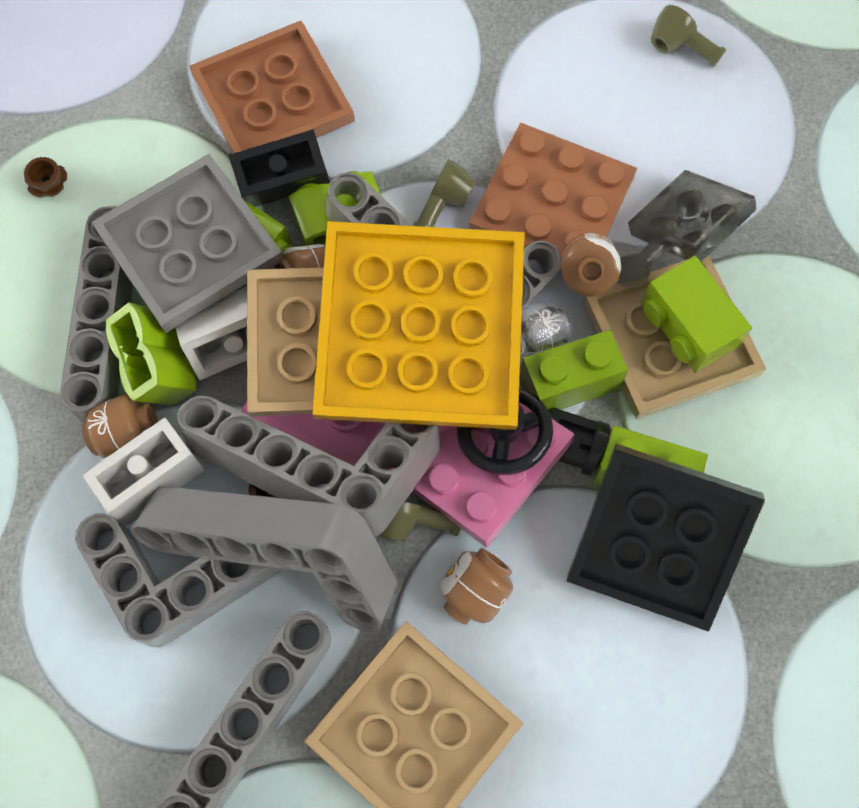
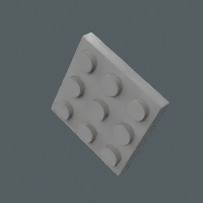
(187, 242)

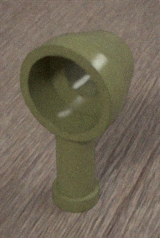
(677, 27)
(450, 189)
(413, 514)

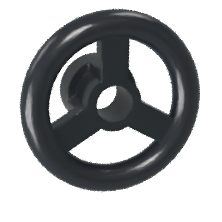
(502, 438)

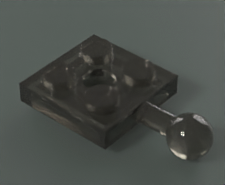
(665, 229)

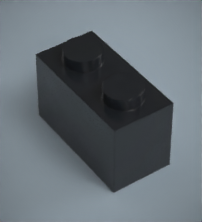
(278, 168)

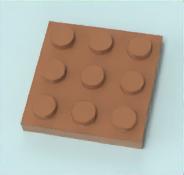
(272, 89)
(552, 190)

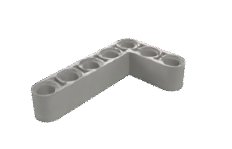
(374, 209)
(89, 334)
(257, 449)
(276, 534)
(150, 594)
(252, 695)

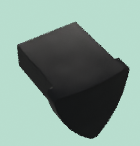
(588, 443)

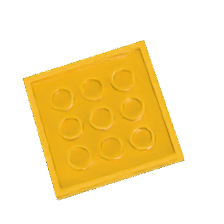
(420, 326)

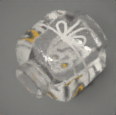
(543, 329)

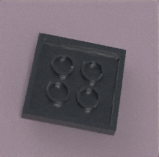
(664, 537)

